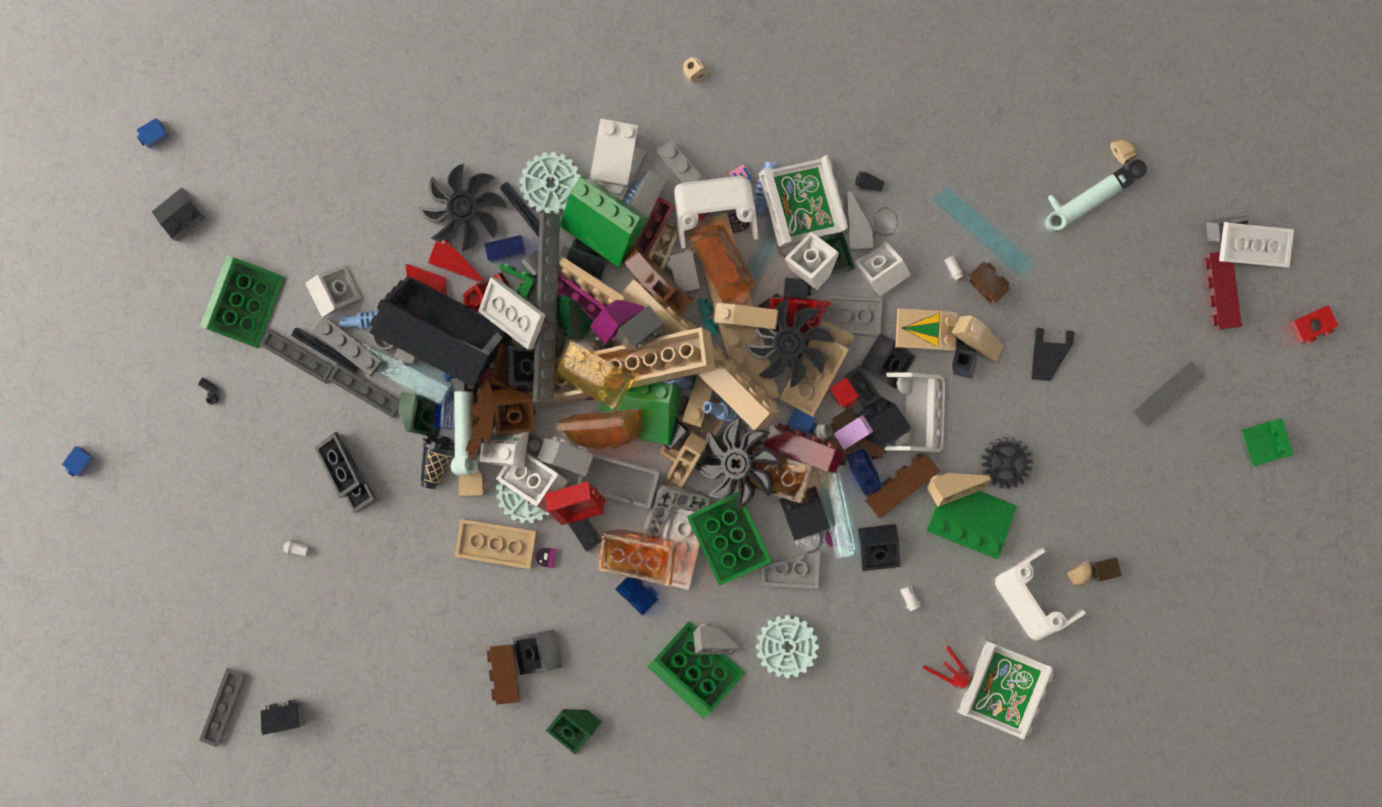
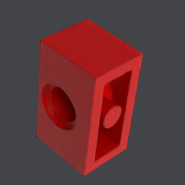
(1322, 316)
(844, 394)

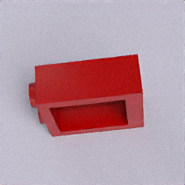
(575, 503)

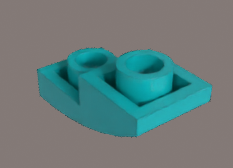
(705, 311)

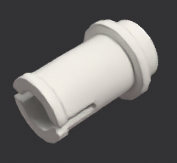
(954, 268)
(295, 548)
(910, 598)

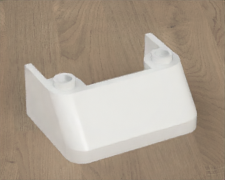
(714, 196)
(923, 412)
(1024, 606)

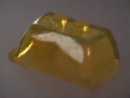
(593, 374)

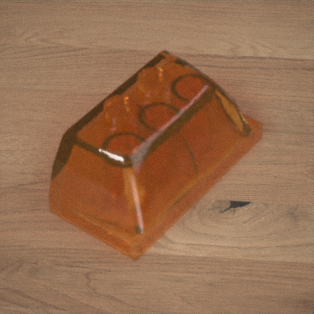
(721, 261)
(602, 428)
(789, 479)
(638, 556)

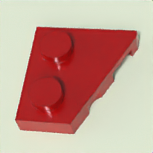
(430, 279)

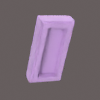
(853, 432)

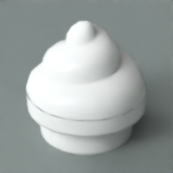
(823, 431)

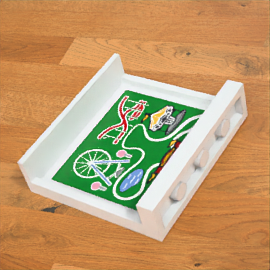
(803, 201)
(1006, 690)

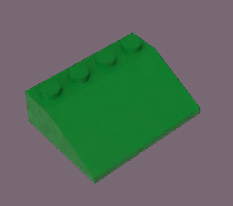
(602, 220)
(242, 301)
(658, 409)
(974, 522)
(729, 539)
(695, 678)

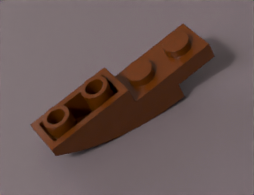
(657, 282)
(483, 414)

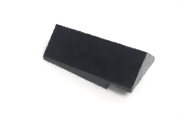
(346, 472)

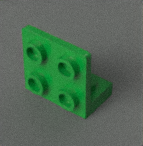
(524, 290)
(1267, 442)

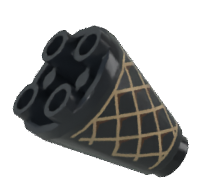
(435, 459)

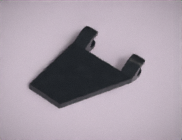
(1049, 355)

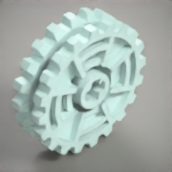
(536, 184)
(518, 506)
(775, 656)

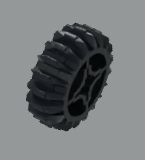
(1019, 452)

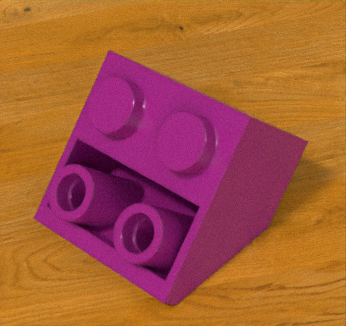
(613, 317)

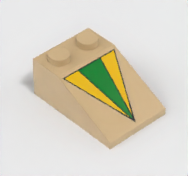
(926, 329)

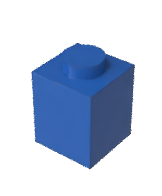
(152, 133)
(802, 421)
(77, 461)

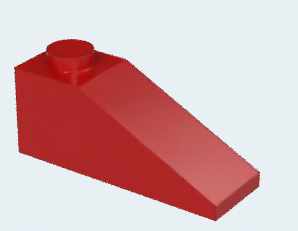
(449, 259)

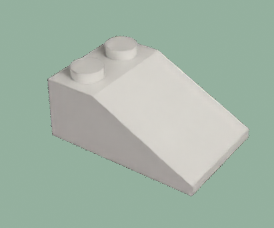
(614, 152)
(532, 481)

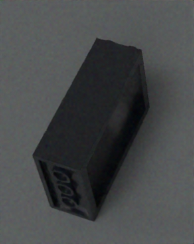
(437, 330)

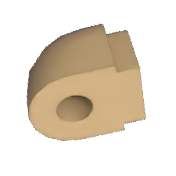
(695, 70)
(1124, 150)
(1081, 573)

